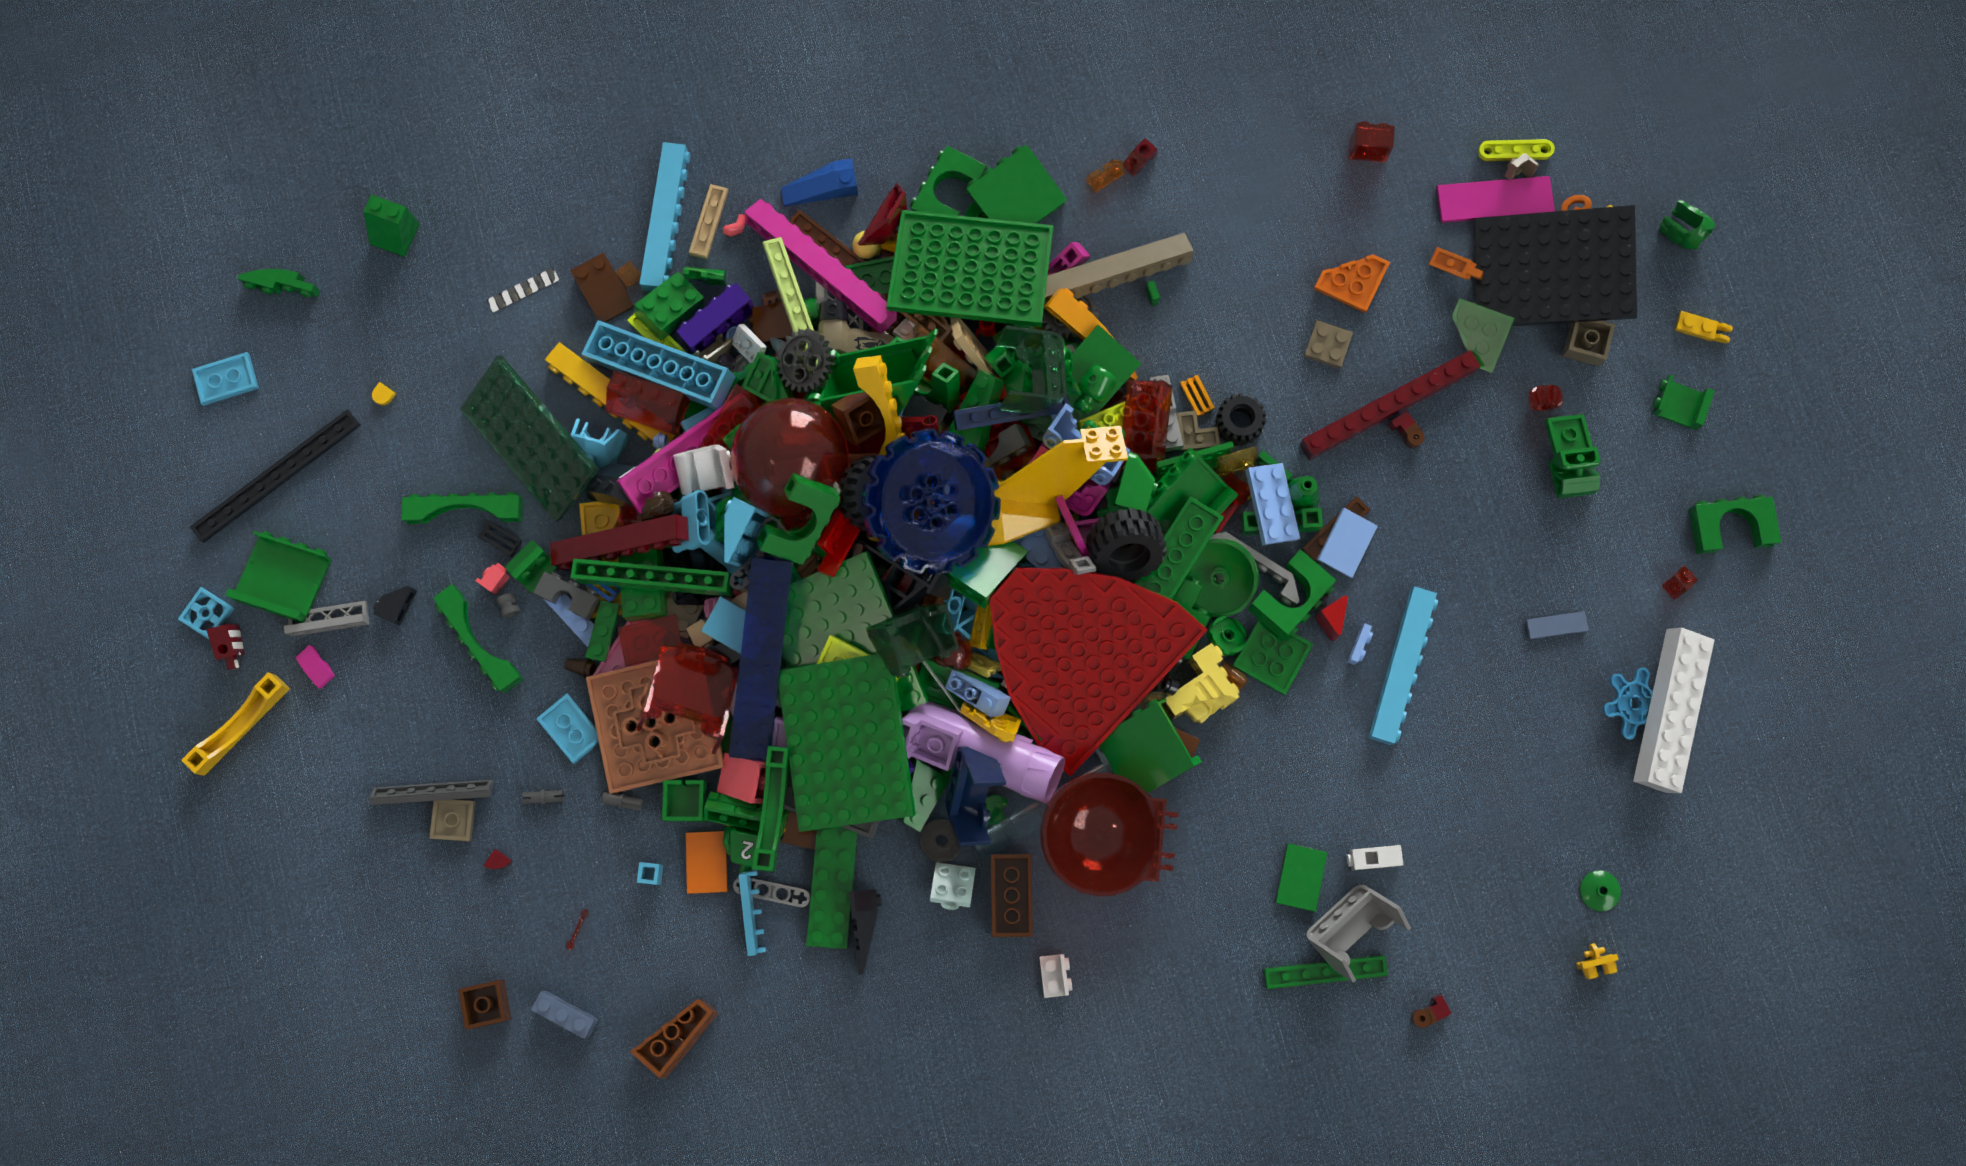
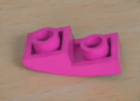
(314, 666)

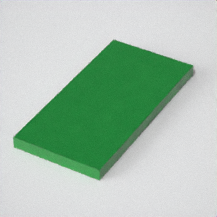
(1101, 350)

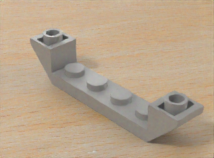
(1289, 593)

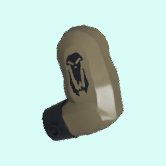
(834, 323)

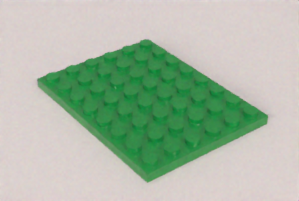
(970, 268)
(843, 609)
(845, 743)

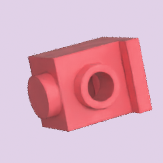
(494, 578)

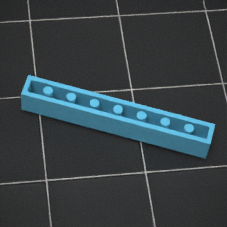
(664, 215)
(1402, 666)

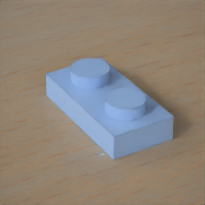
(1364, 636)

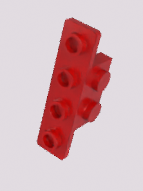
(836, 543)

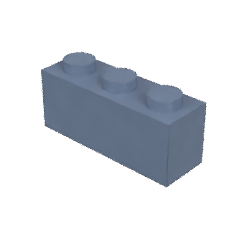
(564, 1014)

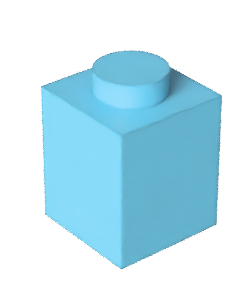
(650, 873)

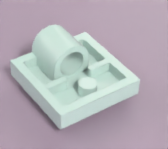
(952, 885)

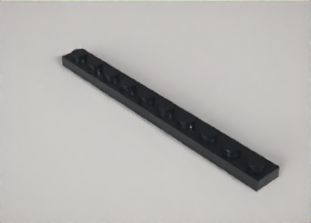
(275, 476)

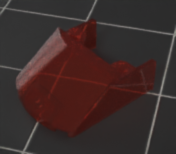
(692, 686)

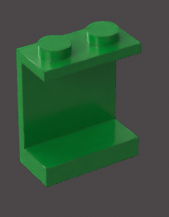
(1682, 403)

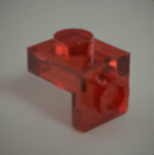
(1238, 486)
(1680, 582)

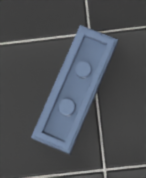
(1556, 625)

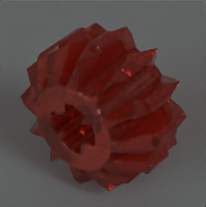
(1545, 397)

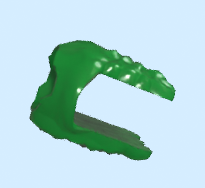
(1702, 225)

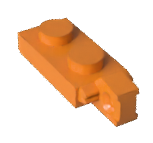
(1455, 264)

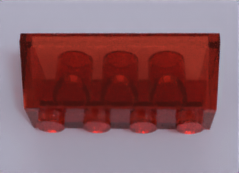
(646, 402)
(1147, 418)

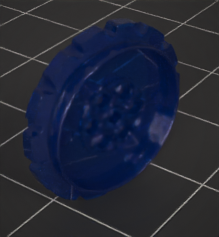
(893, 508)

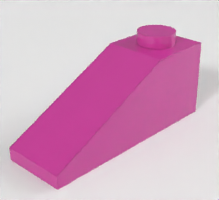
(1070, 257)

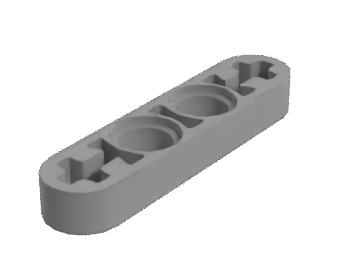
(772, 892)

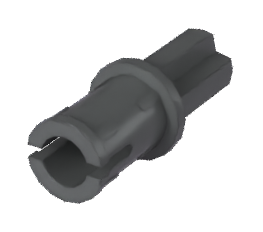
(622, 801)

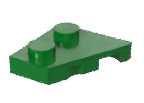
(762, 378)

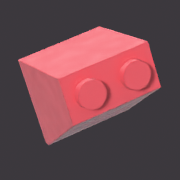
(743, 779)

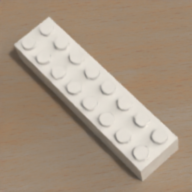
(1673, 710)

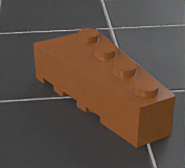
(675, 1038)

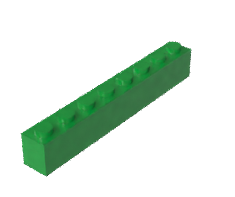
(651, 577)

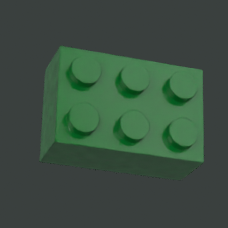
(669, 306)

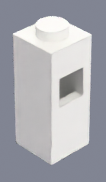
(1375, 857)

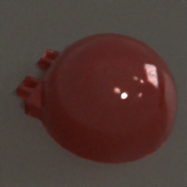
(784, 440)
(1104, 834)

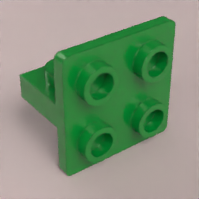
(530, 565)

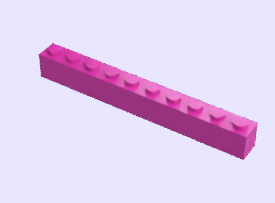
(821, 266)

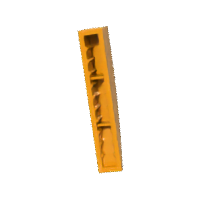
(1074, 315)

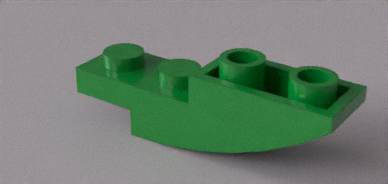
(275, 280)

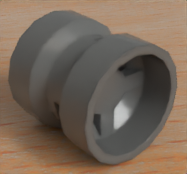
(508, 605)

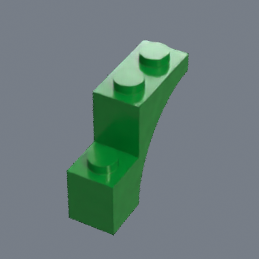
(1003, 358)

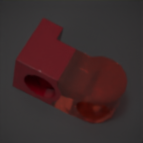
(1140, 157)

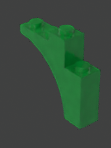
(1187, 597)

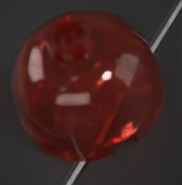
(960, 658)

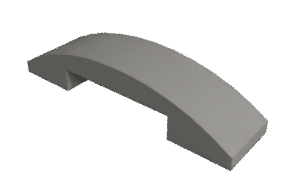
(1065, 551)

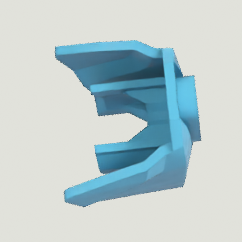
(601, 451)

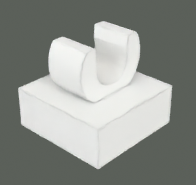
(904, 330)

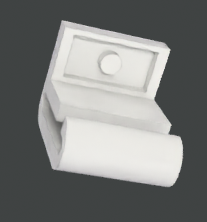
(704, 469)

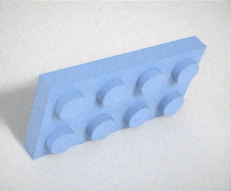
(1272, 504)

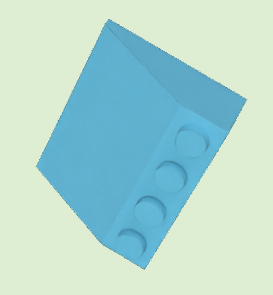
(741, 530)

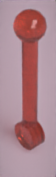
(570, 945)

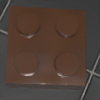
(484, 1004)

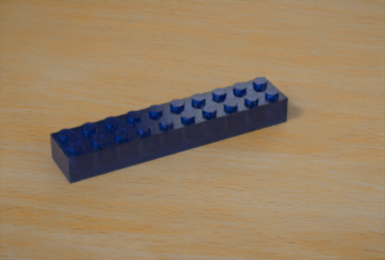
(760, 657)

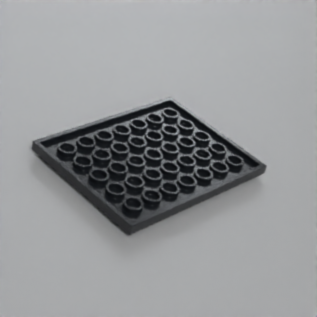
(1558, 265)

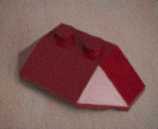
(886, 218)

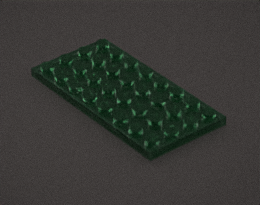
(529, 438)

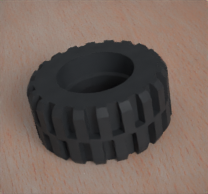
(852, 491)
(1122, 529)

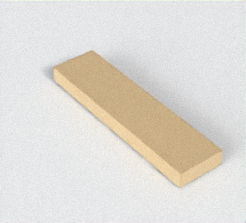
(708, 221)

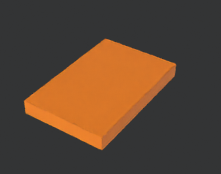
(706, 863)

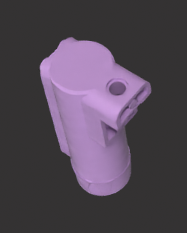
(937, 731)

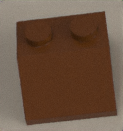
(858, 417)

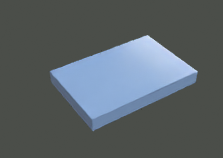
(1347, 542)

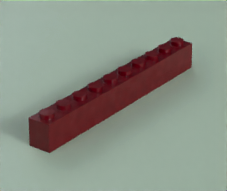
(1389, 405)

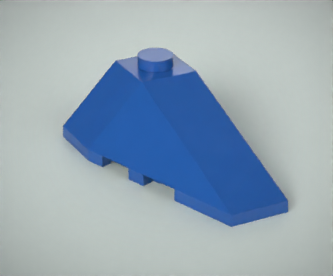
(825, 183)

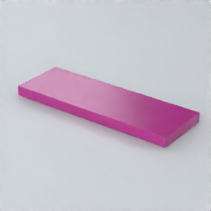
(1494, 198)

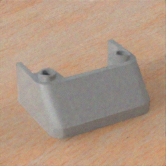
(1350, 921)

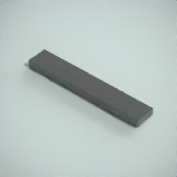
(431, 792)

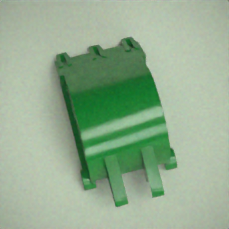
(904, 365)

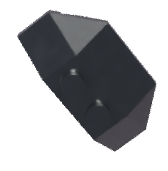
(604, 485)

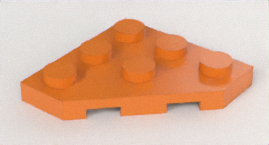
(1353, 281)

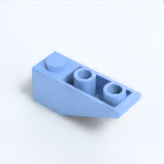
(978, 694)

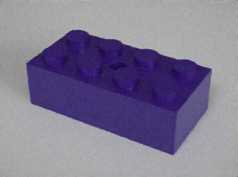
(718, 317)

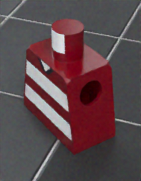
(227, 644)

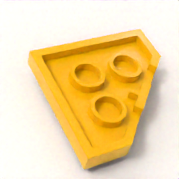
(1003, 726)

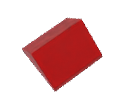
(1332, 618)

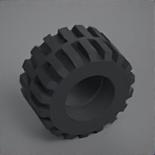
(1251, 408)

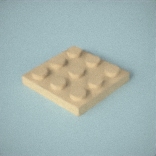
(970, 344)

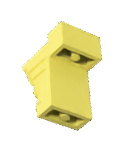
(1205, 692)

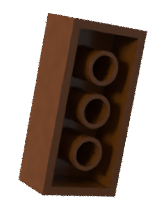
(1011, 895)

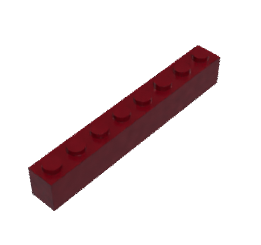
(621, 541)

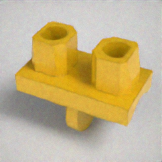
(1589, 966)

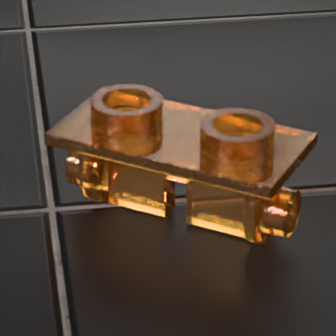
(1111, 172)

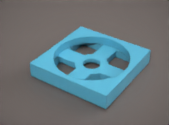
(202, 593)

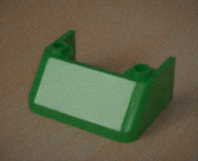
(1135, 484)

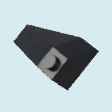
(864, 913)

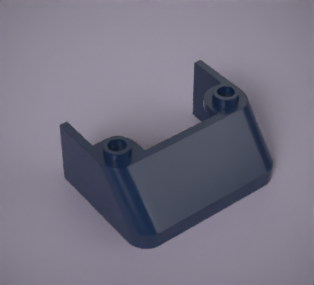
(967, 795)

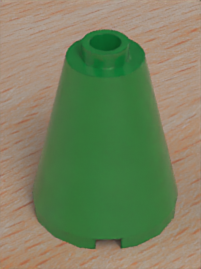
(1304, 492)

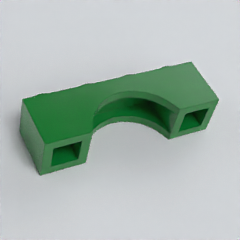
(1307, 521)

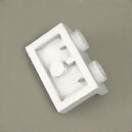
(747, 343)
(1054, 975)

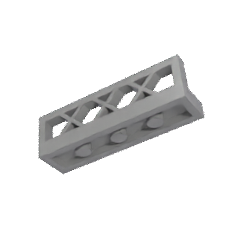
(329, 623)

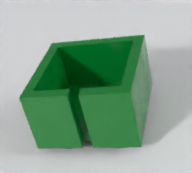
(684, 802)

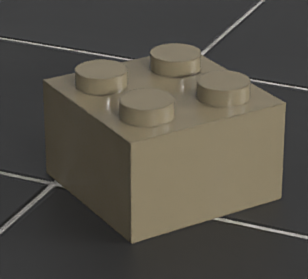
(1589, 342)

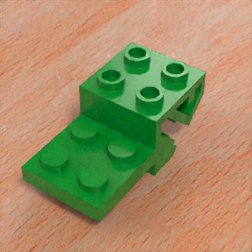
(1573, 456)

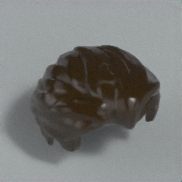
(658, 506)

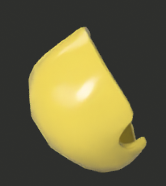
(866, 251)

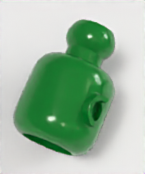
(1094, 387)

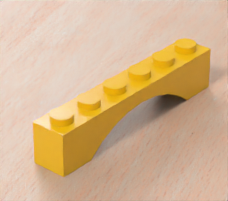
(872, 378)
(215, 747)

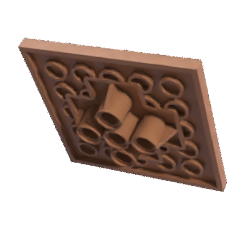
(630, 756)

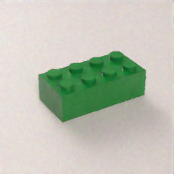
(643, 603)

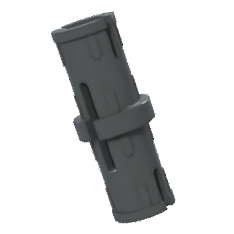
(543, 797)

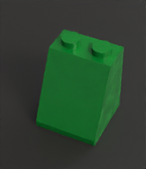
(389, 225)

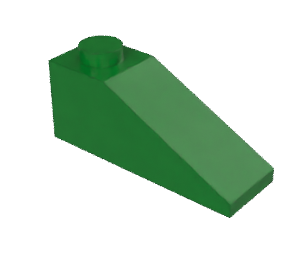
(1019, 380)

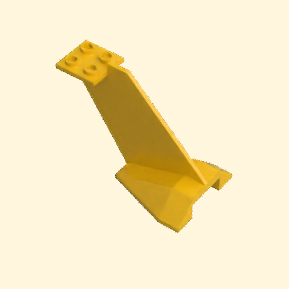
(1031, 493)

